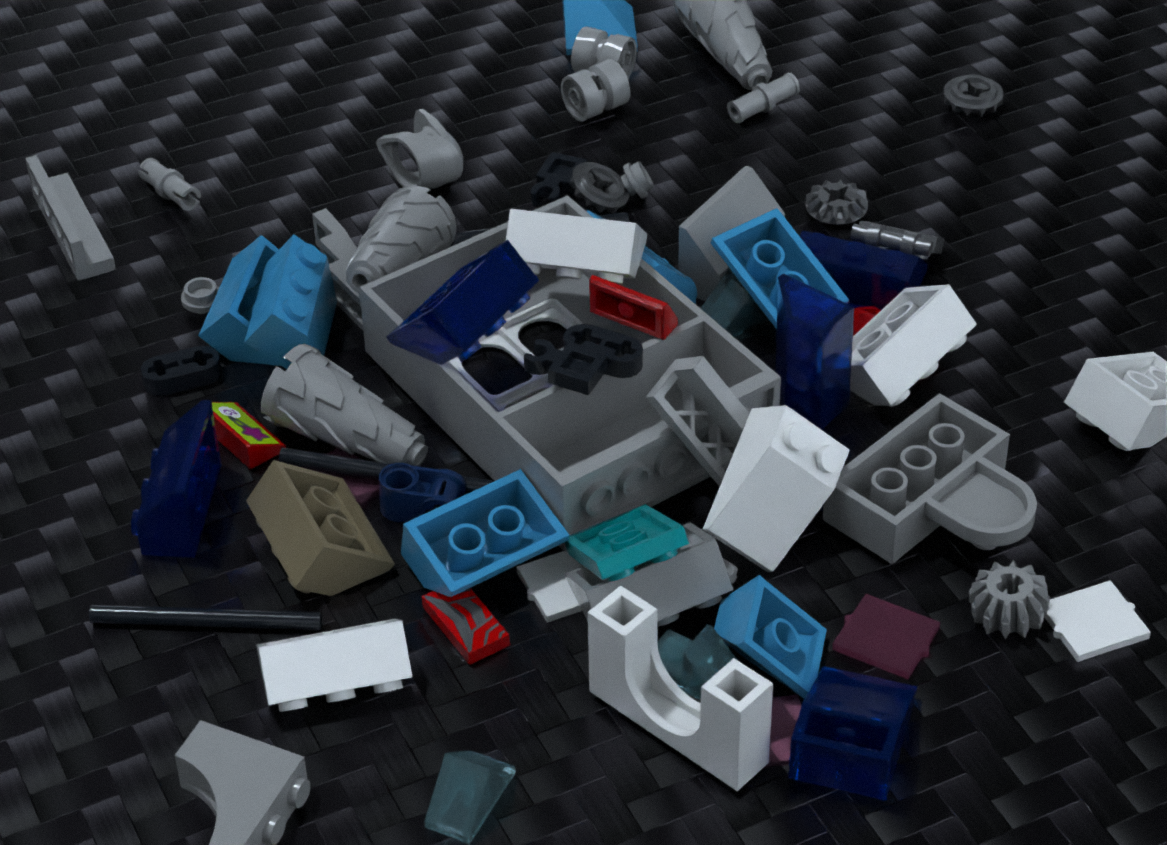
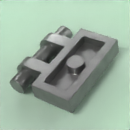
(896, 238)

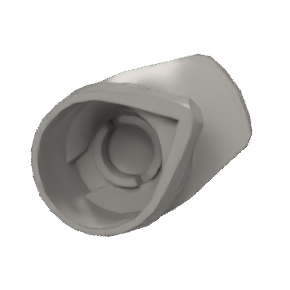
(433, 148)

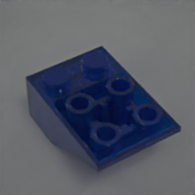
(851, 732)

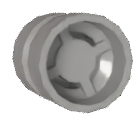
(595, 46)
(595, 90)

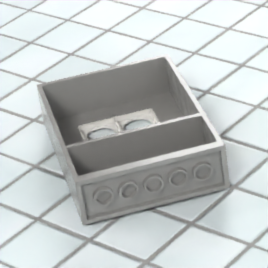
(577, 450)

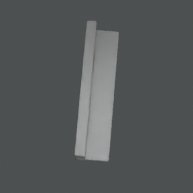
(70, 222)
(712, 399)

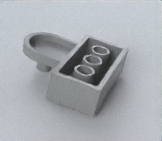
(930, 473)

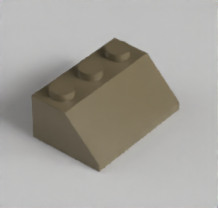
(317, 530)

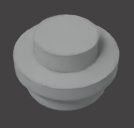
(636, 179)
(199, 295)

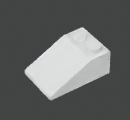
(1123, 398)
(774, 484)

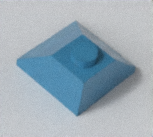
(607, 15)
(772, 634)

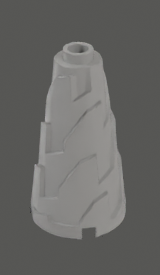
(729, 36)
(401, 233)
(328, 405)

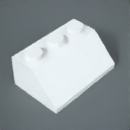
(577, 244)
(907, 342)
(334, 663)

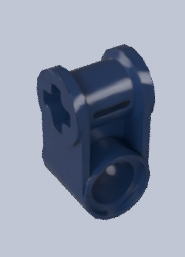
(415, 490)

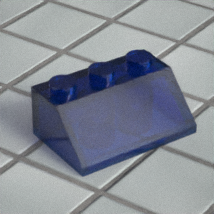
(866, 272)
(467, 306)
(813, 350)
(179, 486)

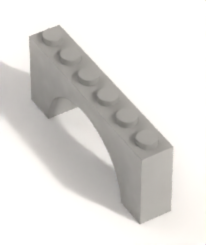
(243, 782)

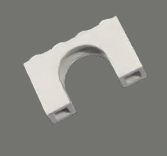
(721, 734)

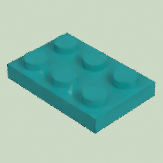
(626, 541)

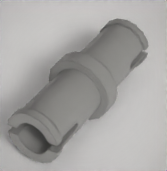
(763, 97)
(169, 184)

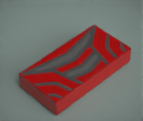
(467, 624)

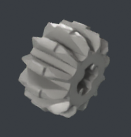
(1009, 599)

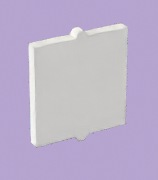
(549, 586)
(1095, 621)

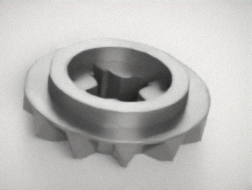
(985, 92)
(592, 179)
(847, 205)

